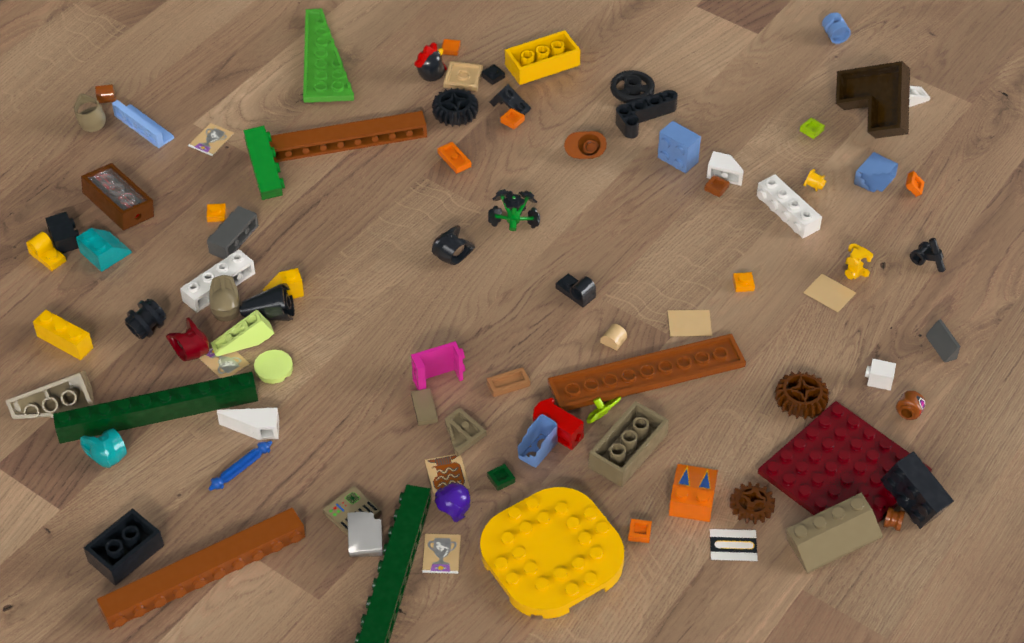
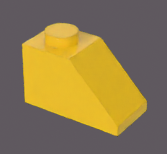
(293, 280)

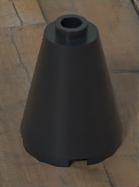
(272, 304)

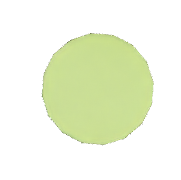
(273, 366)

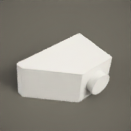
(725, 167)

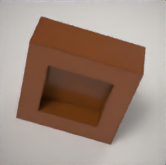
(716, 186)

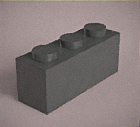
(232, 232)

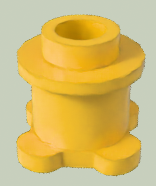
(815, 180)

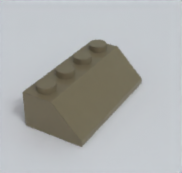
(834, 533)

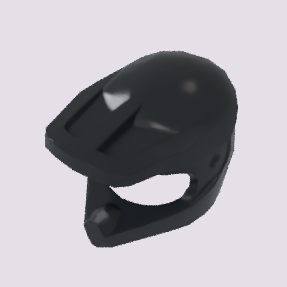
(448, 243)

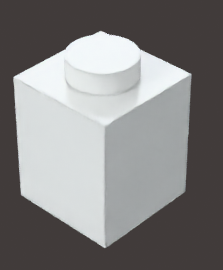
(880, 374)

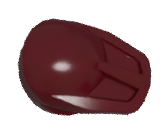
(192, 341)

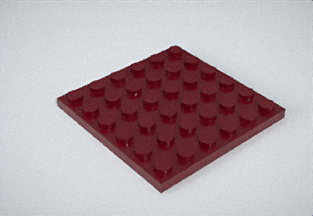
(835, 461)

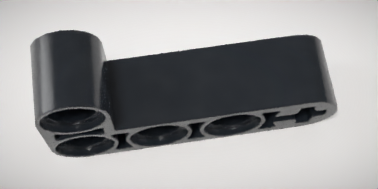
(644, 109)

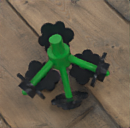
(514, 206)

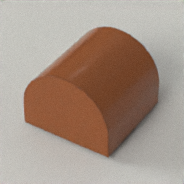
(105, 93)

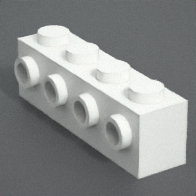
(789, 206)
(196, 292)

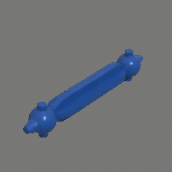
(240, 465)

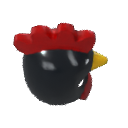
(430, 63)

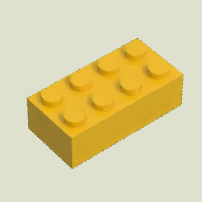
(542, 57)

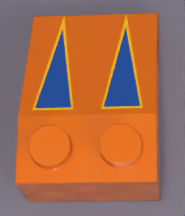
(693, 493)

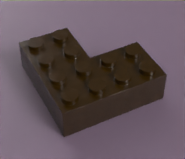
(882, 90)

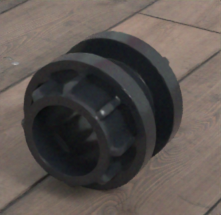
(143, 320)

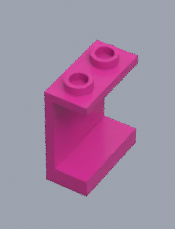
(437, 362)

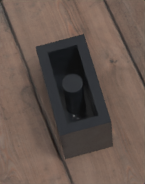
(62, 232)

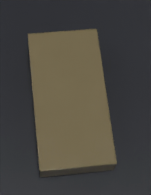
(424, 407)

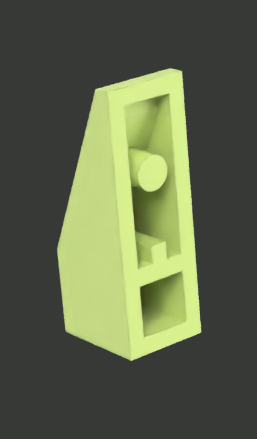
(245, 334)

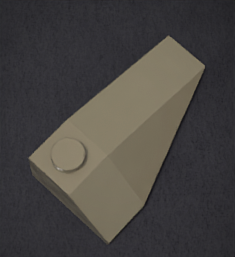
(55, 397)

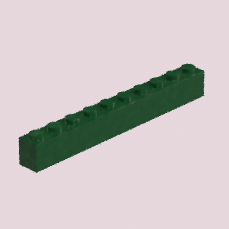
(155, 407)
(396, 566)

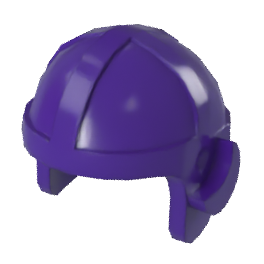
(453, 500)

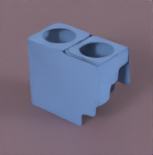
(876, 173)
(548, 429)

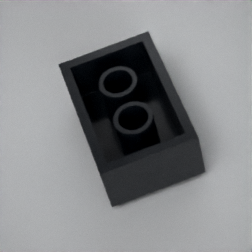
(916, 490)
(124, 546)

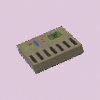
(348, 502)

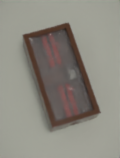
(117, 196)

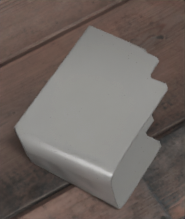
(364, 535)

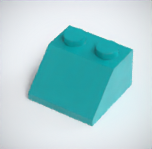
(101, 248)

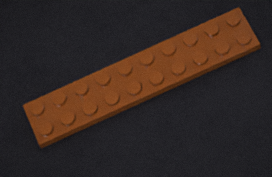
(646, 372)

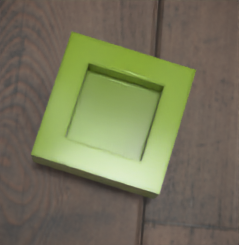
(812, 128)

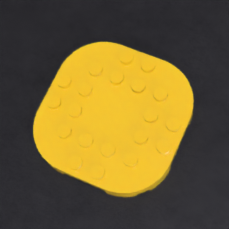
(552, 551)

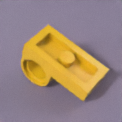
(43, 250)

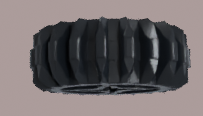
(455, 107)

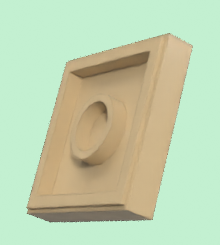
(463, 76)

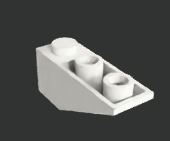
(256, 423)

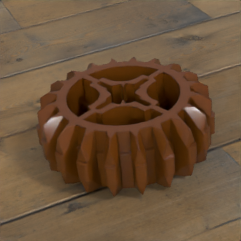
(801, 395)

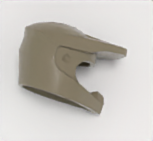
(92, 118)
(224, 298)

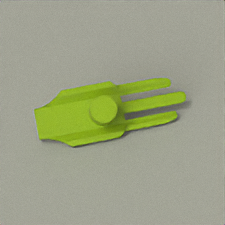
(601, 409)

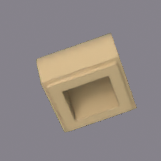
(614, 337)

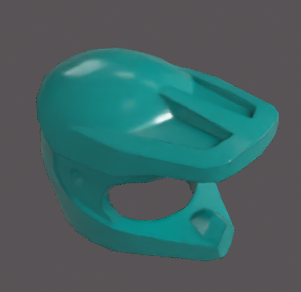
(106, 449)

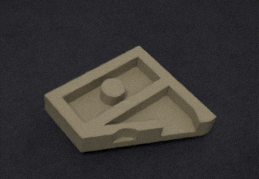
(463, 431)

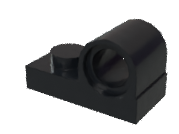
(579, 291)

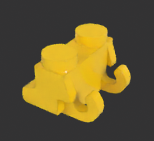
(854, 262)

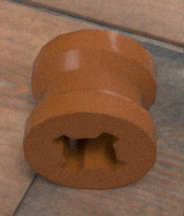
(894, 519)

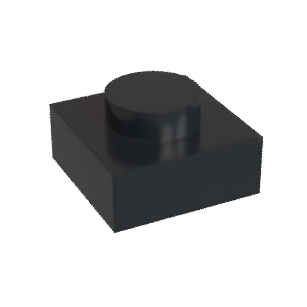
(493, 74)

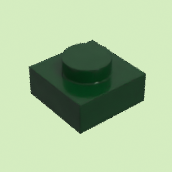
(501, 477)

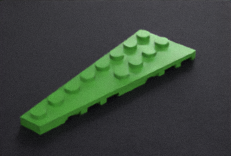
(323, 68)

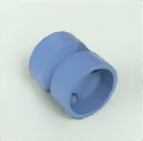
(836, 28)

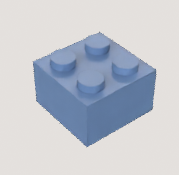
(679, 147)

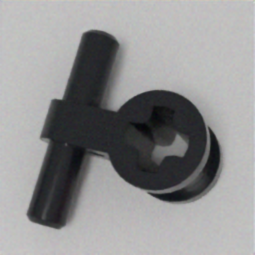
(929, 252)

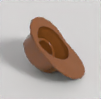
(585, 145)

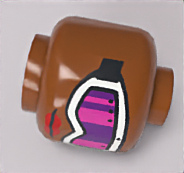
(910, 405)

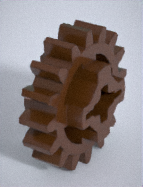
(752, 503)

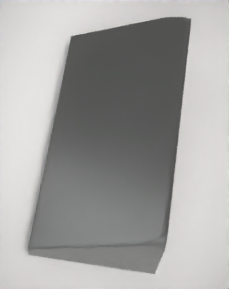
(943, 341)

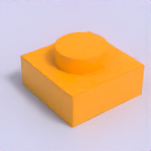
(216, 212)
(743, 282)

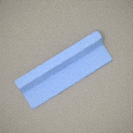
(142, 124)

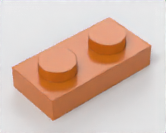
(454, 157)

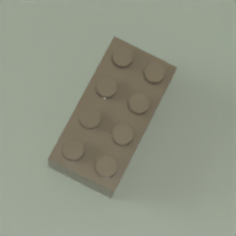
(628, 444)

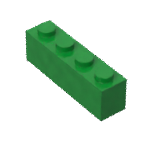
(263, 162)

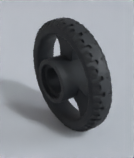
(632, 86)

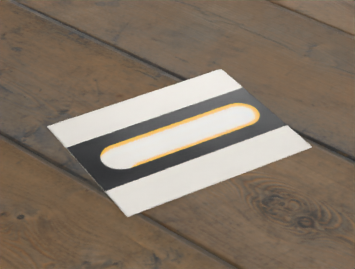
(733, 545)

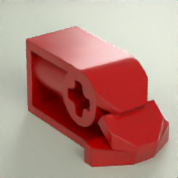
(569, 428)

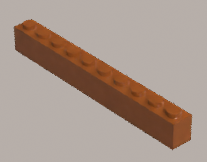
(349, 136)
(201, 568)

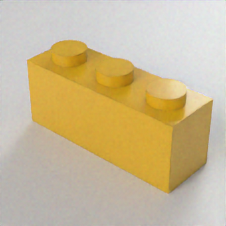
(63, 334)

